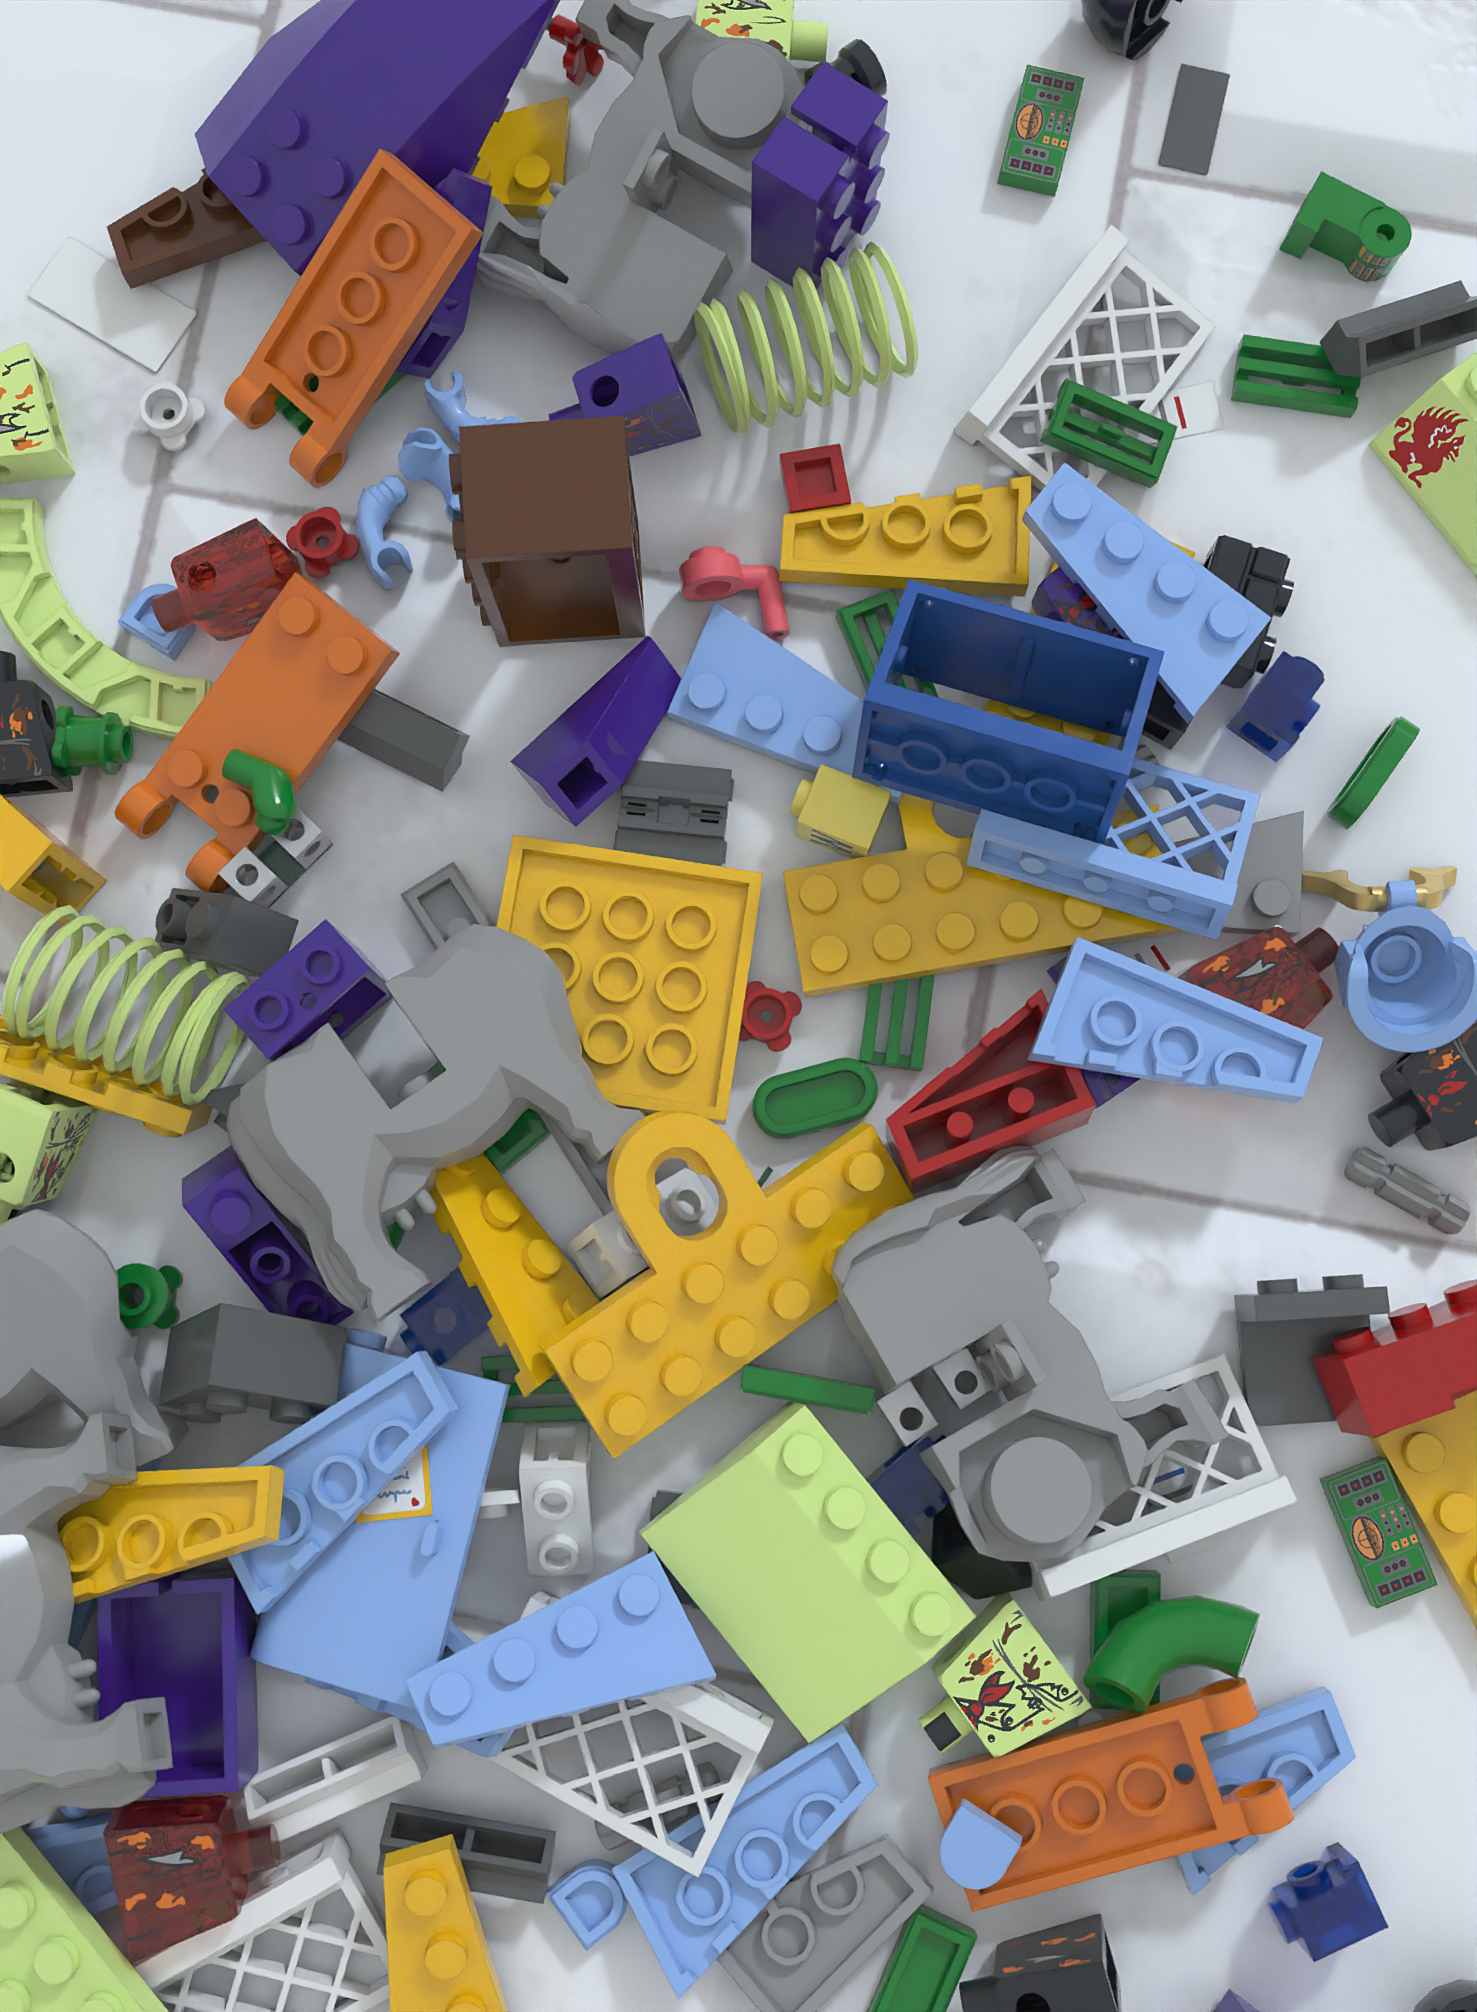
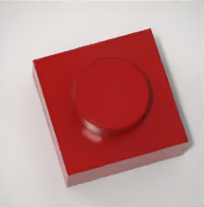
(814, 478)

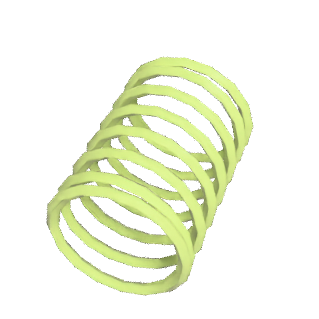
(844, 318)
(197, 1018)

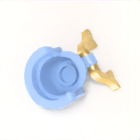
(1405, 971)

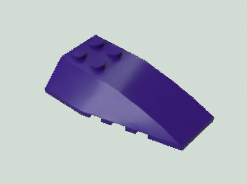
(358, 81)

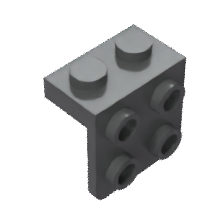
(1283, 1332)

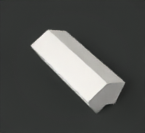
(335, 1778)

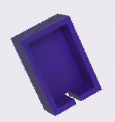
(818, 185)
(193, 1647)

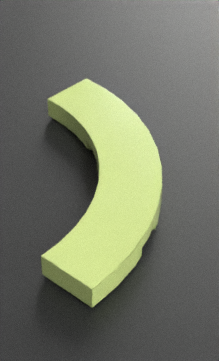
(66, 650)

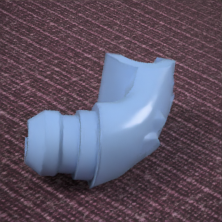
(450, 407)
(427, 459)
(373, 514)

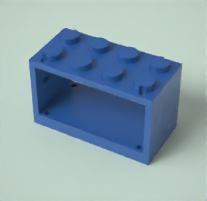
(989, 759)

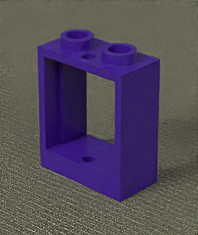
(307, 987)

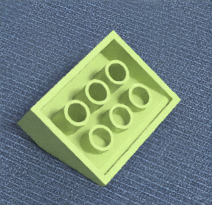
(806, 1572)

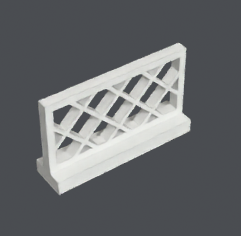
(1058, 329)
(1182, 1521)
(702, 1707)
(270, 1903)

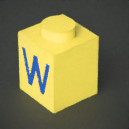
(839, 812)

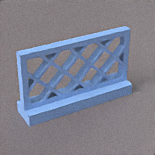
(1110, 875)

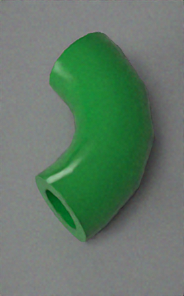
(1166, 1638)

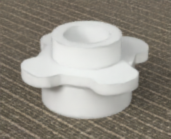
(158, 401)

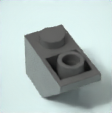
(224, 930)

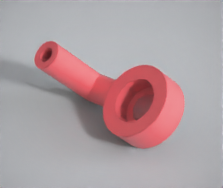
(715, 575)

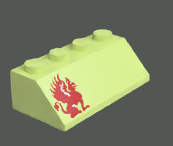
(1435, 456)

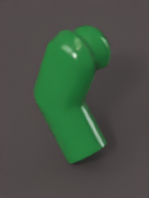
(270, 790)

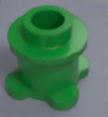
(90, 742)
(159, 1295)

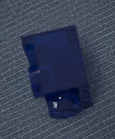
(1279, 706)
(470, 1313)
(909, 1485)
(1326, 1905)

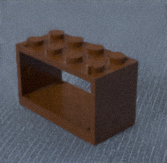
(549, 530)

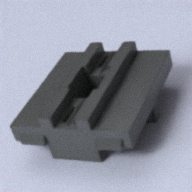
(697, 788)

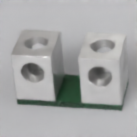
(279, 865)
(906, 1396)

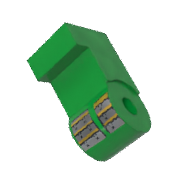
(1349, 229)

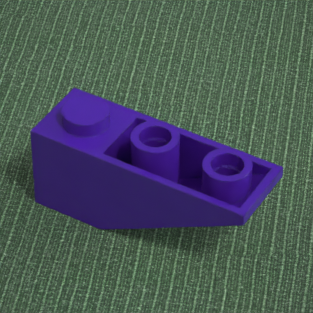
(447, 322)
(600, 735)
(258, 1241)

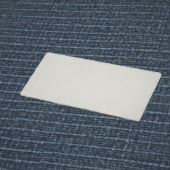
(99, 300)

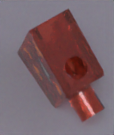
(227, 582)
(1272, 974)
(182, 1867)

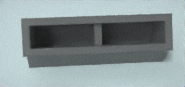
(1401, 331)
(406, 739)
(494, 1854)

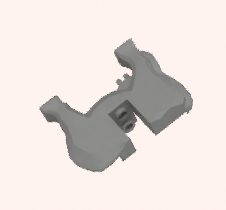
(602, 249)
(350, 1165)
(968, 1274)
(67, 1334)
(47, 1728)

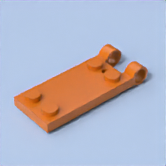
(355, 312)
(277, 700)
(1110, 1794)

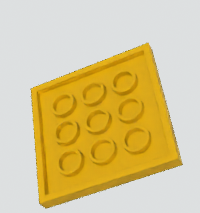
(648, 964)

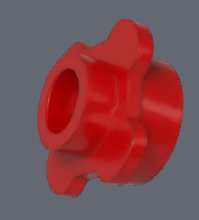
(318, 525)
(783, 1009)

